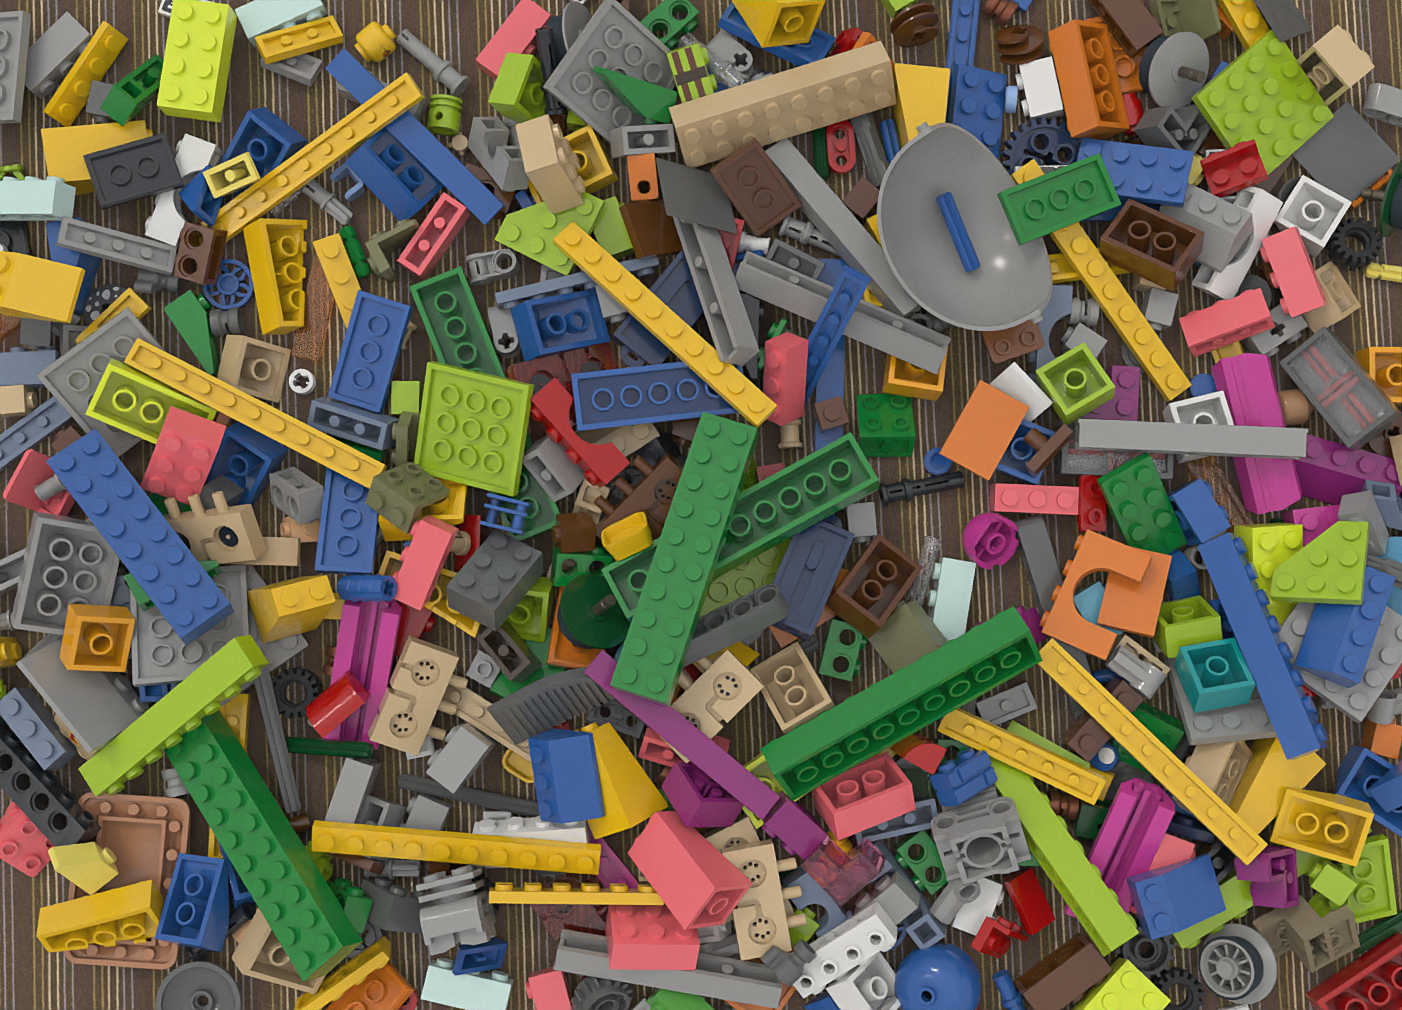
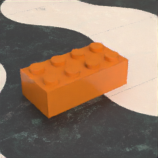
(1088, 80)

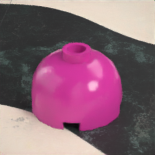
(990, 539)

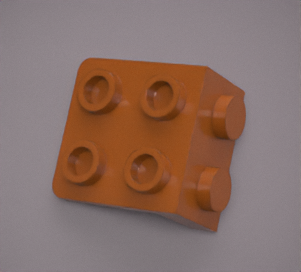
(1013, 341)

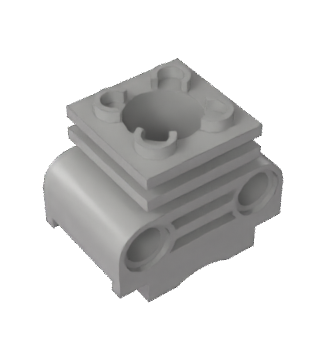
(980, 837)
(456, 910)

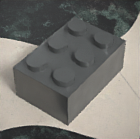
(495, 579)

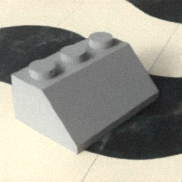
(1223, 223)

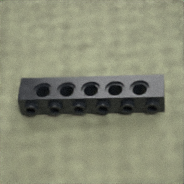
(33, 797)

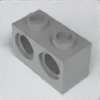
(296, 495)

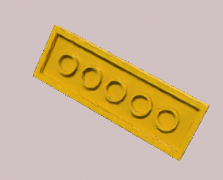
(563, 894)

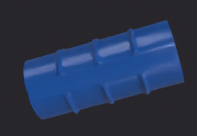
(367, 588)

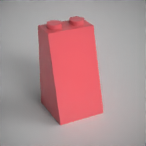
(688, 871)

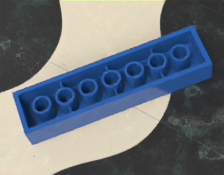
(140, 536)

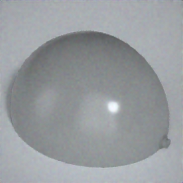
(1011, 278)

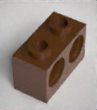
(207, 255)

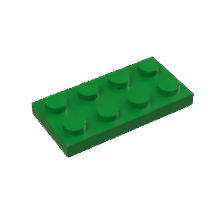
(1059, 199)
(1142, 506)

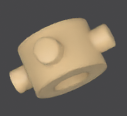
(459, 144)

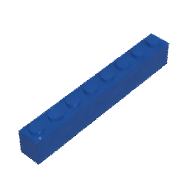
(1262, 646)

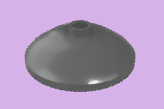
(196, 978)

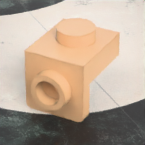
(307, 532)

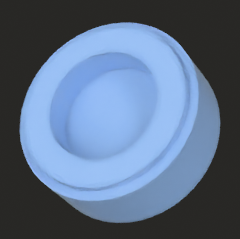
(1011, 99)

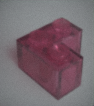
(842, 873)

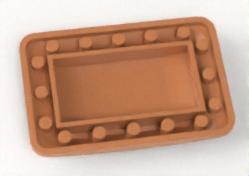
(146, 840)

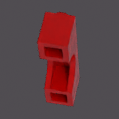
(598, 461)

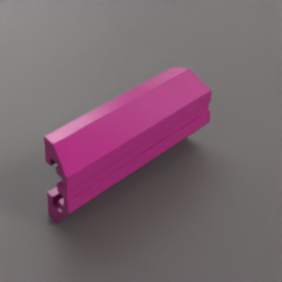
(1254, 401)
(367, 650)
(1130, 836)

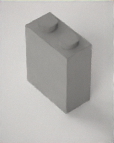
(353, 786)

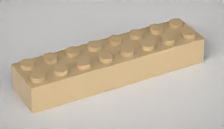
(784, 104)

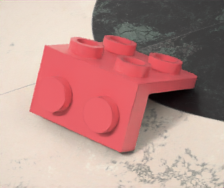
(32, 472)
(23, 842)

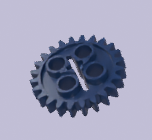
(1052, 137)

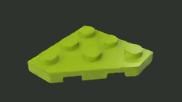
(534, 228)
(1327, 568)
(1375, 886)

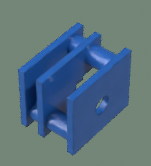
(494, 509)

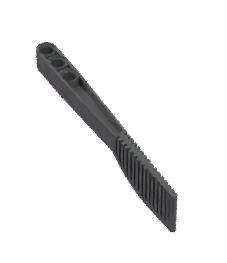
(1043, 578)
(573, 692)

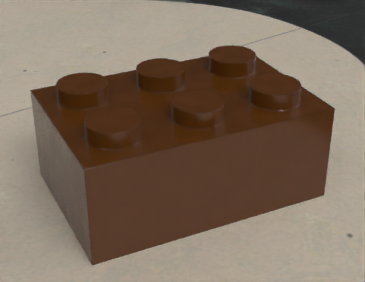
(1151, 245)
(873, 586)
(1063, 975)

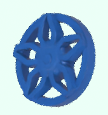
(230, 285)

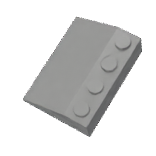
(62, 566)
(89, 703)

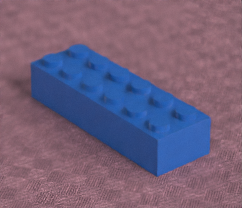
(643, 396)

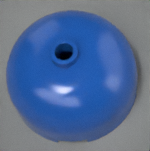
(944, 973)

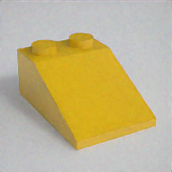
(593, 159)
(38, 287)
(449, 510)
(1323, 824)

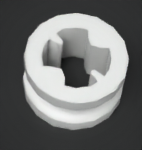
(306, 374)

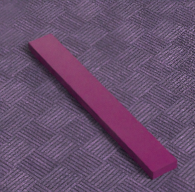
(688, 741)

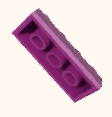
(1337, 470)

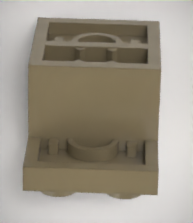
(1309, 936)

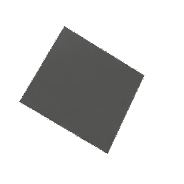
(1283, 18)
(1346, 154)
(695, 196)

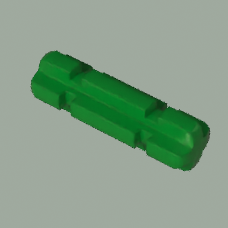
(355, 252)

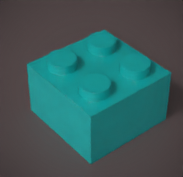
(1214, 675)

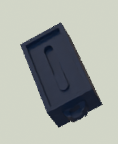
(676, 291)
(810, 573)

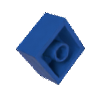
(1198, 511)

